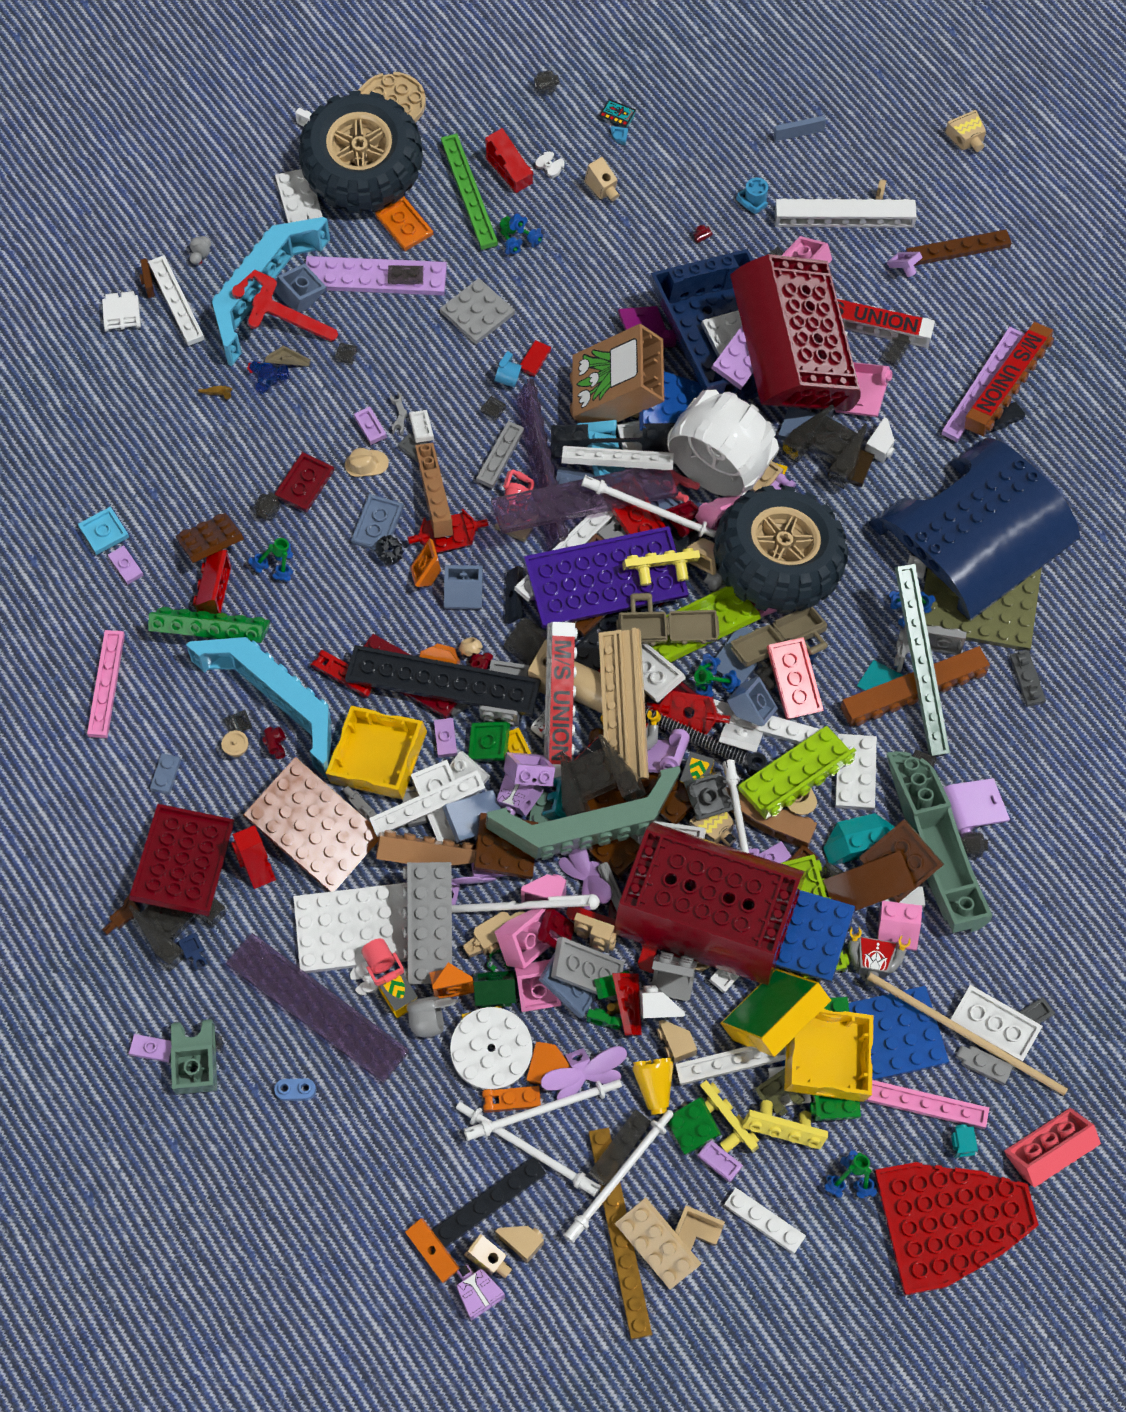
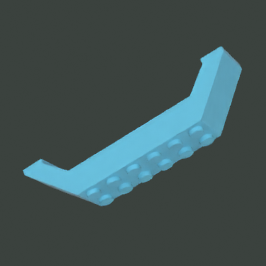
(270, 258)
(275, 684)

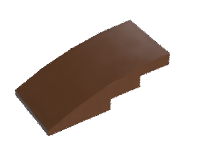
(871, 881)

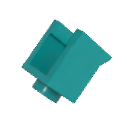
(964, 1141)

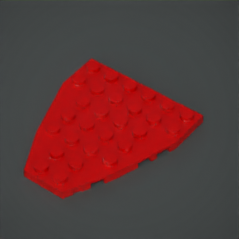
(950, 1221)

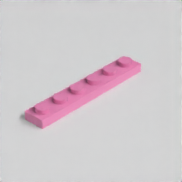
(106, 684)
(929, 1104)

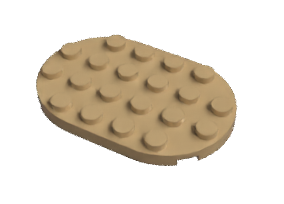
(401, 89)

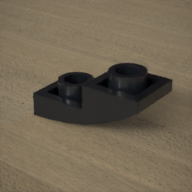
(1010, 413)

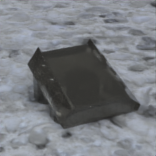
(525, 641)

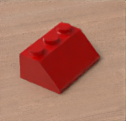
(213, 583)

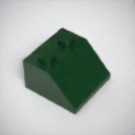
(494, 988)

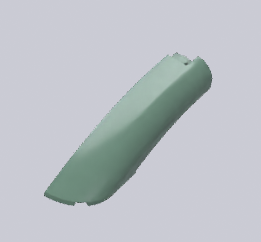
(931, 816)

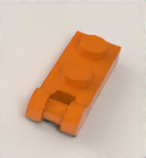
(511, 1099)

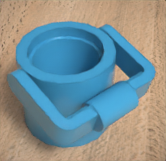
(755, 195)
(507, 371)

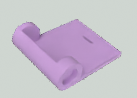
(669, 752)
(976, 804)

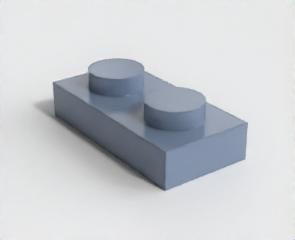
(165, 774)

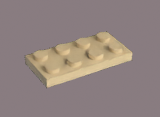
(658, 1243)

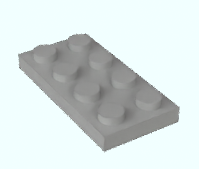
(581, 965)

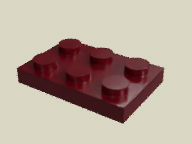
(304, 482)

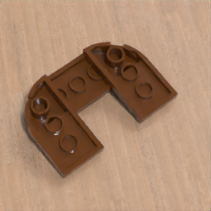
(622, 854)

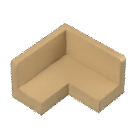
(698, 1225)

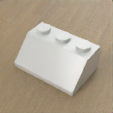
(657, 1004)

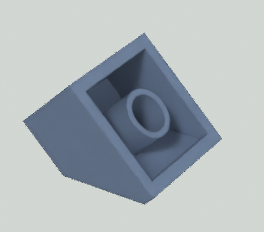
(299, 288)
(752, 702)

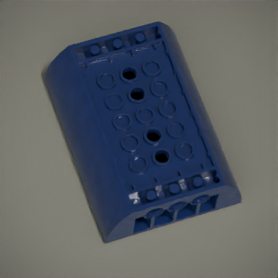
(684, 295)

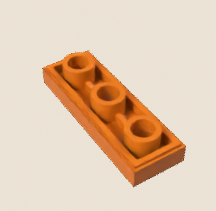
(424, 1240)

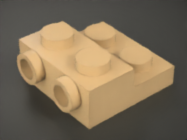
(600, 933)

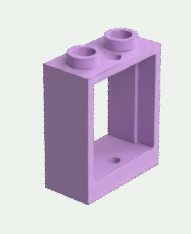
(524, 767)

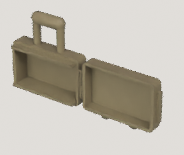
(806, 623)
(680, 626)

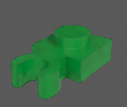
(601, 1018)

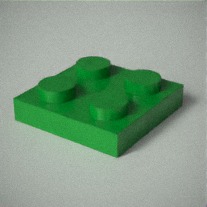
(489, 741)
(693, 1126)

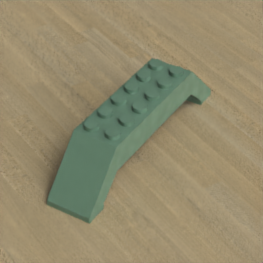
(585, 828)

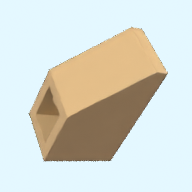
(677, 1040)

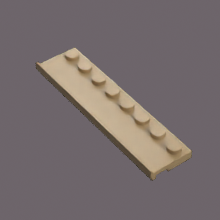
(624, 696)

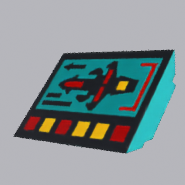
(618, 113)

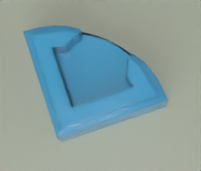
(619, 134)

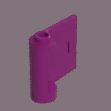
(651, 319)

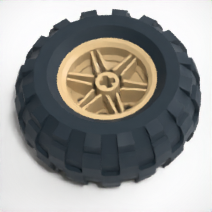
(350, 134)
(780, 549)

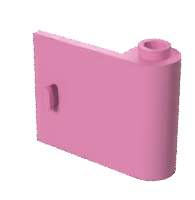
(872, 385)

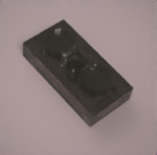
(405, 274)

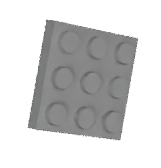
(477, 311)

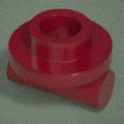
(701, 233)

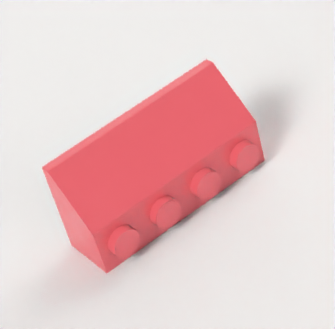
(1053, 1147)

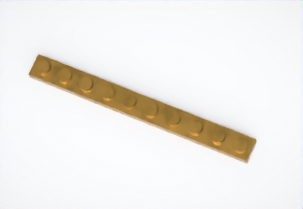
(622, 1249)

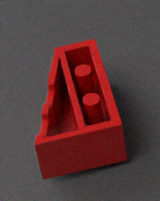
(508, 161)
(252, 855)

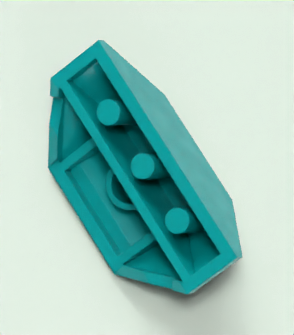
(854, 837)

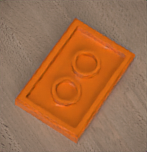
(404, 224)

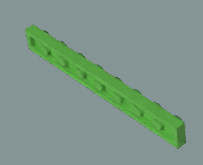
(469, 191)

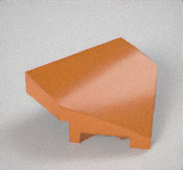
(545, 1059)

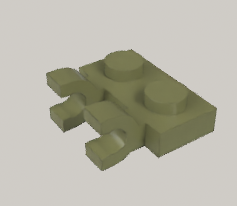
(774, 1090)

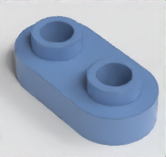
(294, 1090)

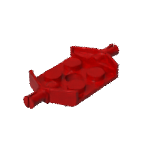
(463, 533)
(704, 710)

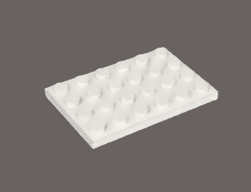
(340, 923)

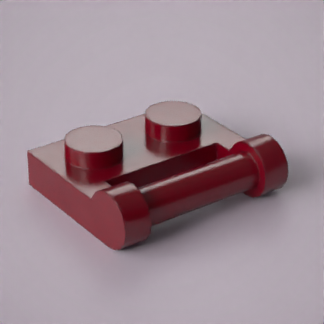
(687, 510)
(556, 925)

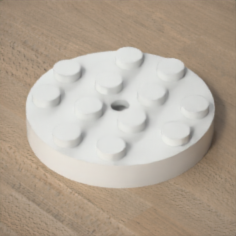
(486, 1068)

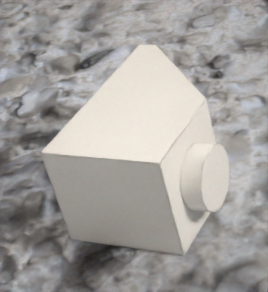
(881, 442)

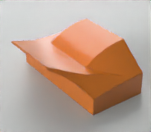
(441, 653)

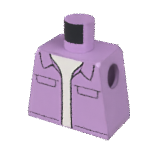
(518, 797)
(477, 1291)

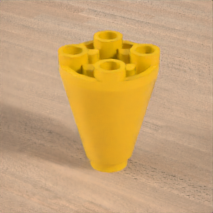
(655, 1083)

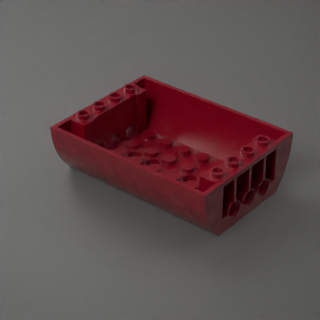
(782, 332)
(699, 920)

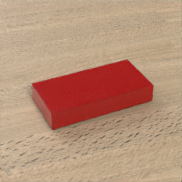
(535, 358)

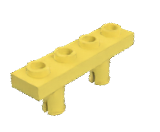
(643, 564)
(795, 1132)
(739, 1134)

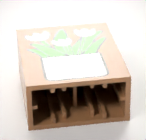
(618, 376)

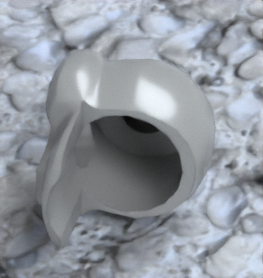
(426, 1015)

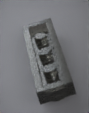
(619, 1147)

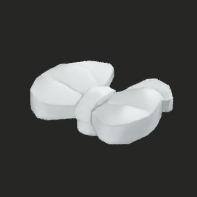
(553, 168)
(361, 972)

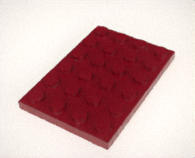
(182, 860)

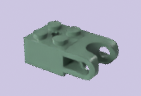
(190, 1053)

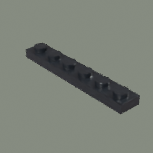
(489, 1202)

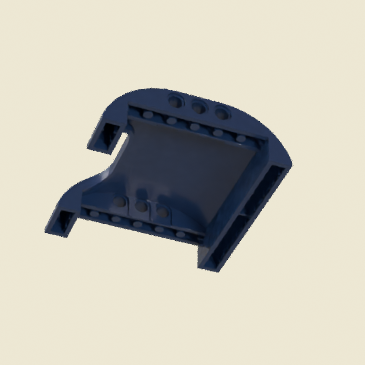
(986, 526)

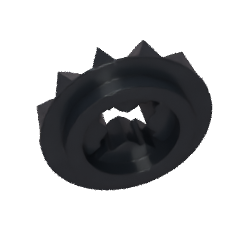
(389, 557)

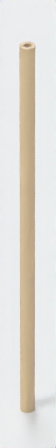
(967, 1034)

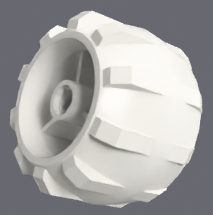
(722, 443)

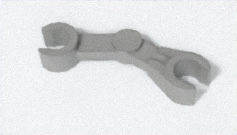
(399, 423)

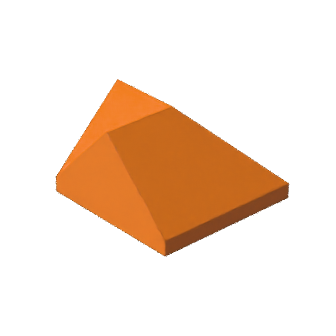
(426, 566)
(451, 982)

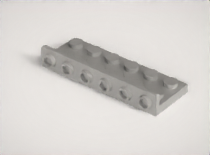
(427, 919)

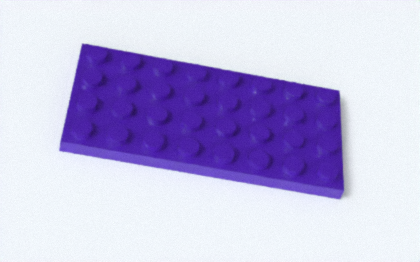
(591, 580)

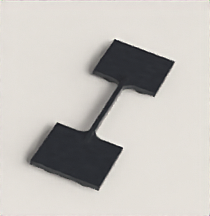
(652, 439)

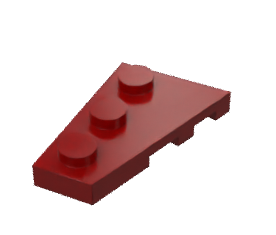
(629, 1001)

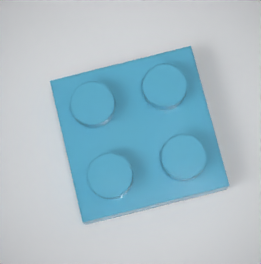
(103, 530)

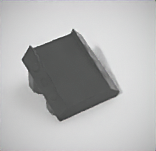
(708, 795)

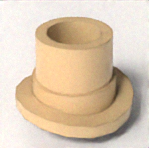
(235, 743)

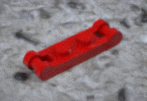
(337, 670)

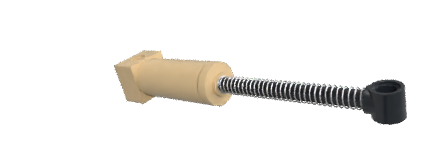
(590, 695)

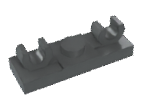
(1027, 678)

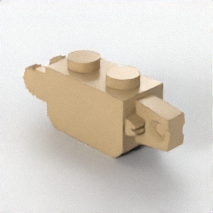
(485, 937)

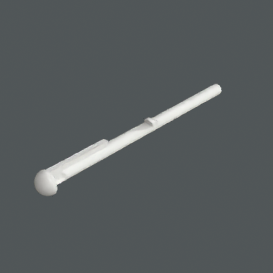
(553, 902)

